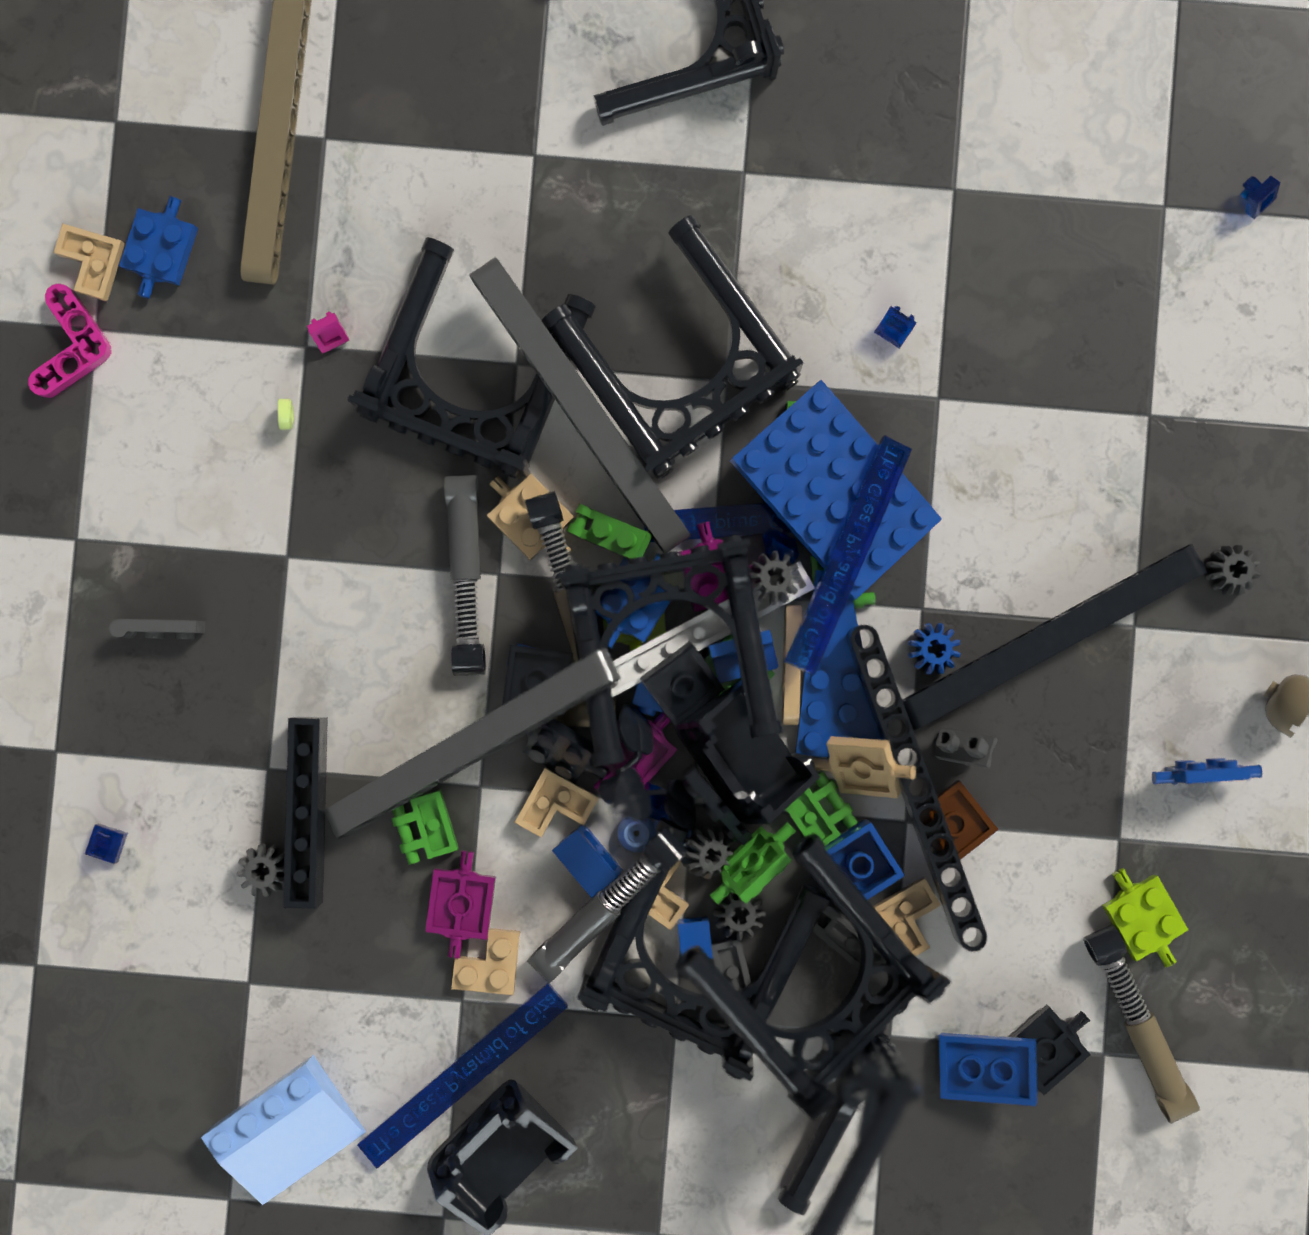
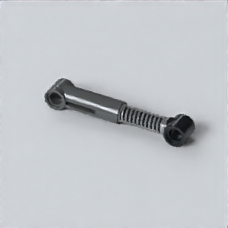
(462, 501)
(603, 908)

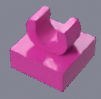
(327, 332)

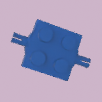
(158, 247)
(641, 622)
(1202, 772)

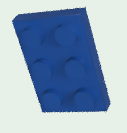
(988, 1069)

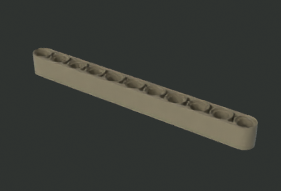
(275, 141)

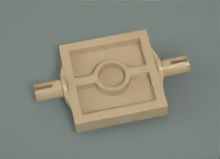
(513, 518)
(864, 767)

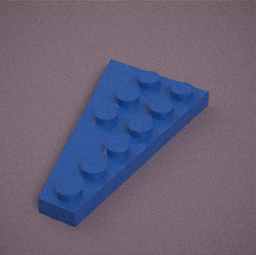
(834, 697)

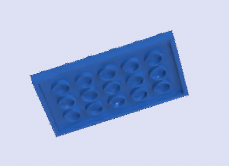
(810, 474)

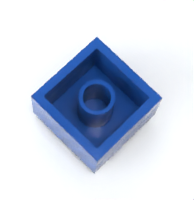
(865, 859)

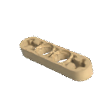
(791, 674)

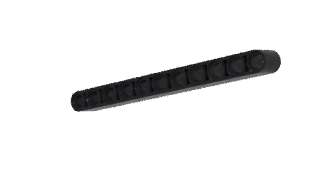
(1053, 636)
(927, 798)

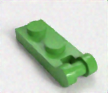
(609, 533)

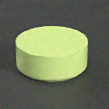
(285, 414)

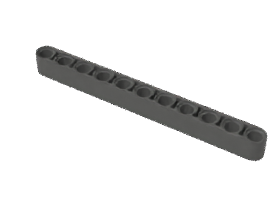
(579, 405)
(473, 743)

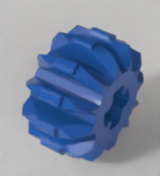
(936, 637)

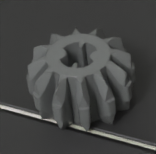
(1244, 570)
(784, 577)
(706, 851)
(253, 876)
(739, 925)

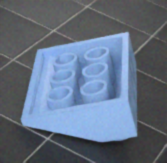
(284, 1131)

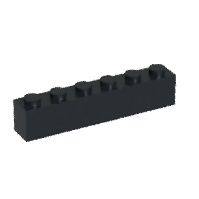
(305, 812)

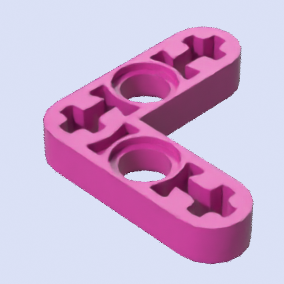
(79, 349)

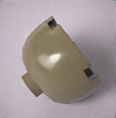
(1288, 703)

